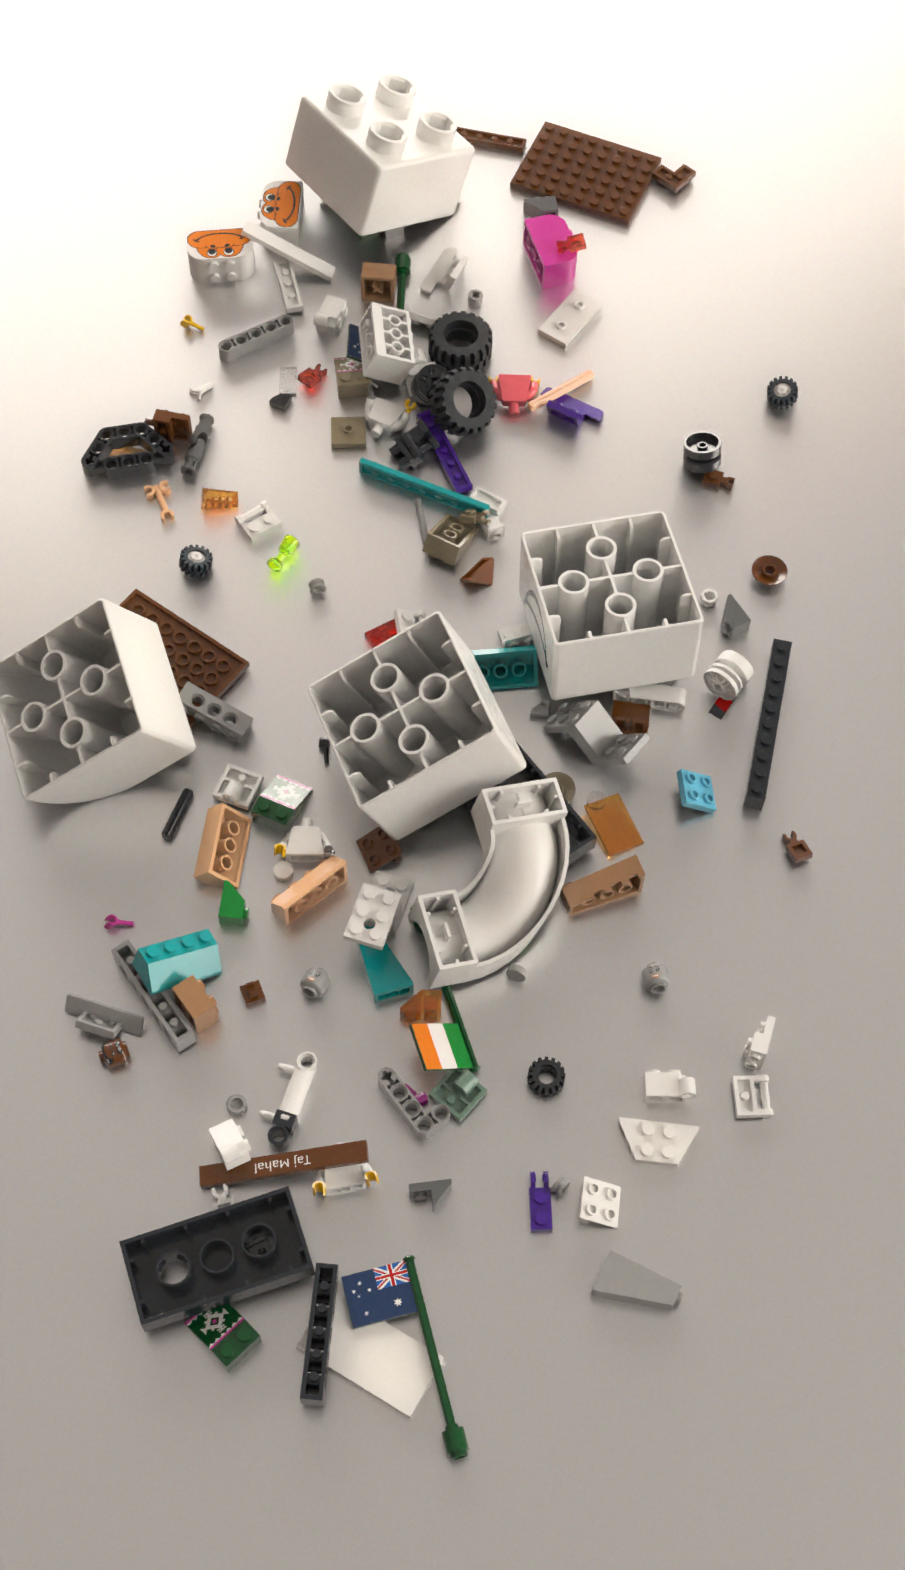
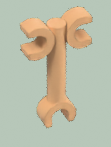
(159, 491)

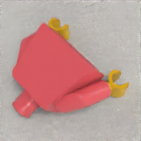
(514, 390)

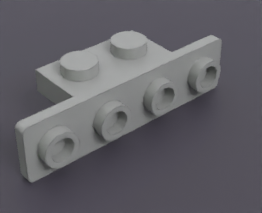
(102, 1018)

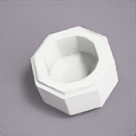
(709, 598)

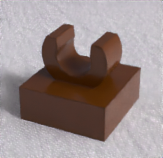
(252, 993)

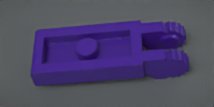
(540, 1205)

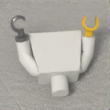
(386, 416)
(305, 844)

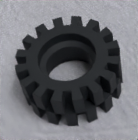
(537, 1085)

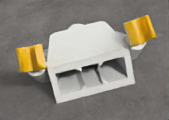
(343, 1179)

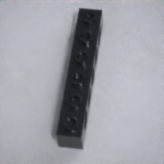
(319, 1334)

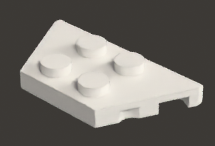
(657, 1141)

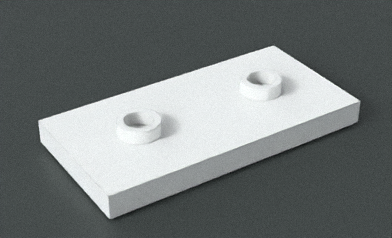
(570, 318)

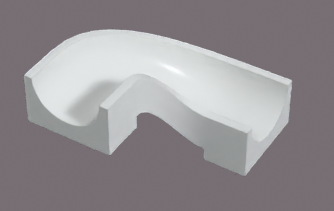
(514, 891)

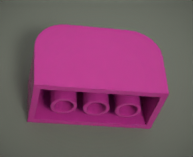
(540, 245)

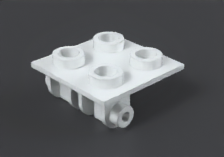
(599, 1202)

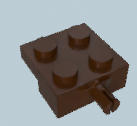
(171, 425)

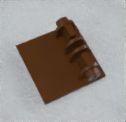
(631, 717)
(379, 849)

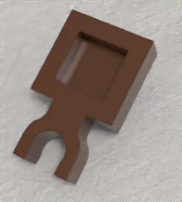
(715, 480)
(796, 849)

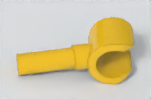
(187, 320)

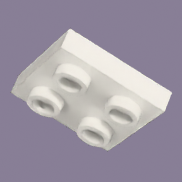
(238, 786)

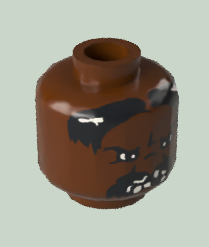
(114, 1053)

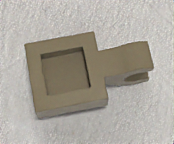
(471, 516)

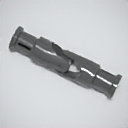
(197, 445)

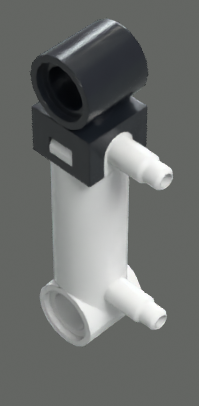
(286, 1117)

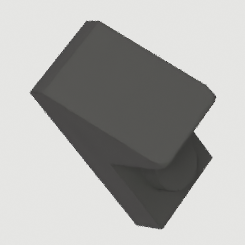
(436, 1189)

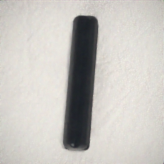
(177, 813)

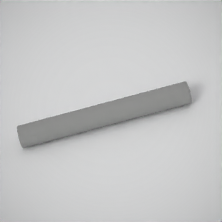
(421, 519)

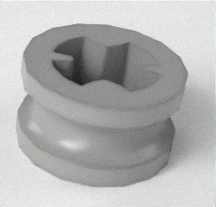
(475, 301)
(317, 586)
(559, 1186)

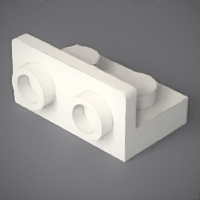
(516, 636)

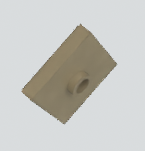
(348, 432)

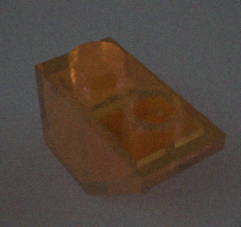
(423, 1006)

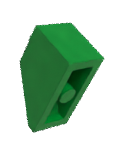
(232, 907)

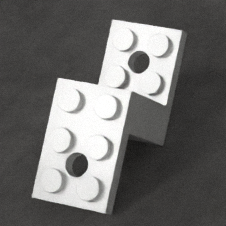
(378, 906)

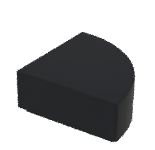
(281, 401)

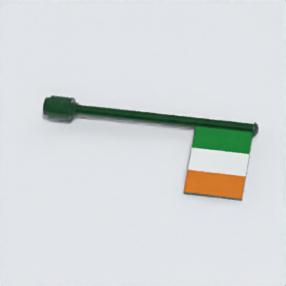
(444, 1044)

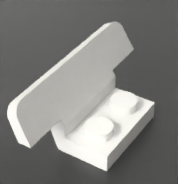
(444, 271)

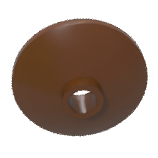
(769, 564)

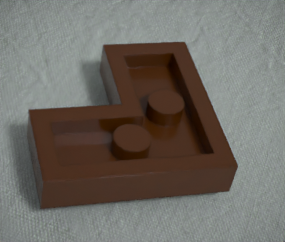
(671, 179)

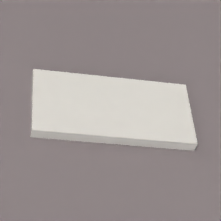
(378, 1360)

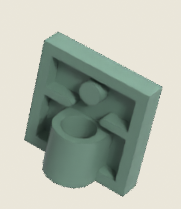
(458, 1091)

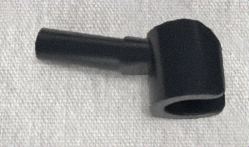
(325, 744)

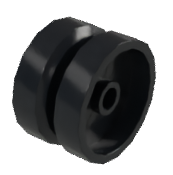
(702, 452)

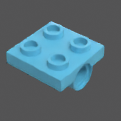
(696, 791)

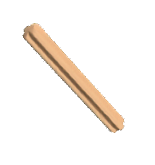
(560, 390)

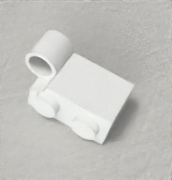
(330, 314)
(667, 1087)
(230, 1145)

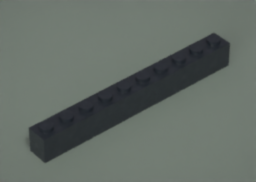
(767, 725)

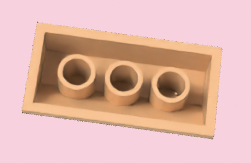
(222, 846)
(309, 889)

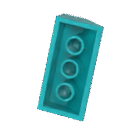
(508, 666)
(176, 959)

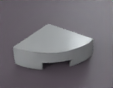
(541, 710)

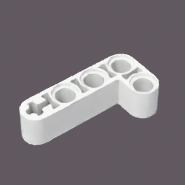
(657, 696)

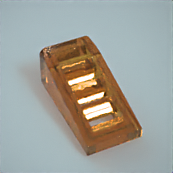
(208, 499)

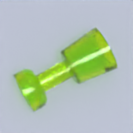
(286, 548)

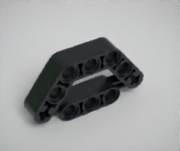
(100, 462)

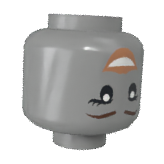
(655, 978)
(315, 982)

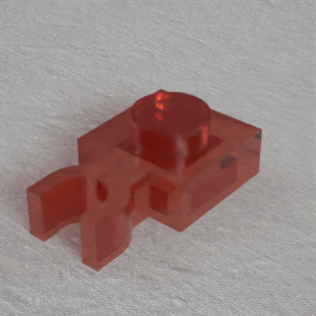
(573, 243)
(312, 377)

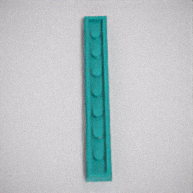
(420, 487)

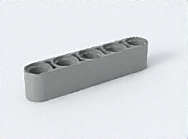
(255, 338)

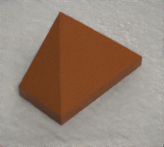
(480, 573)

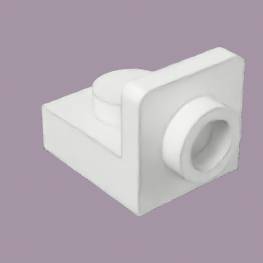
(494, 529)

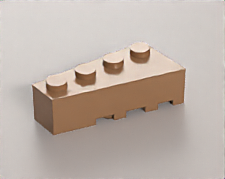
(604, 886)

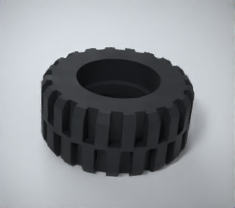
(460, 327)
(481, 396)

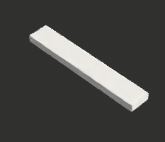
(288, 250)

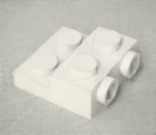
(757, 1047)

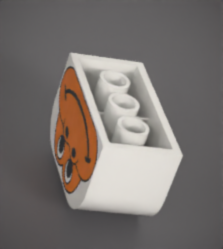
(282, 209)
(220, 255)

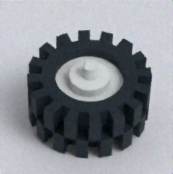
(782, 392)
(195, 561)

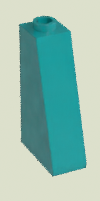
(384, 973)

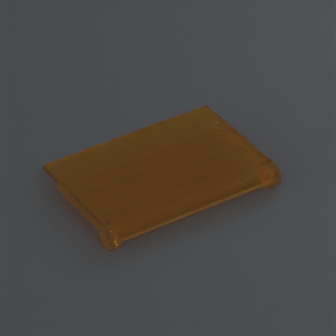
(613, 824)

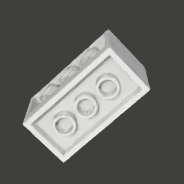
(386, 343)

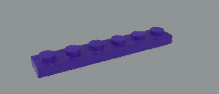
(446, 455)

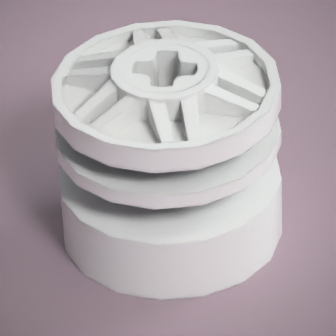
(728, 675)

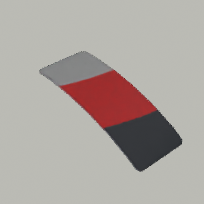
(720, 707)

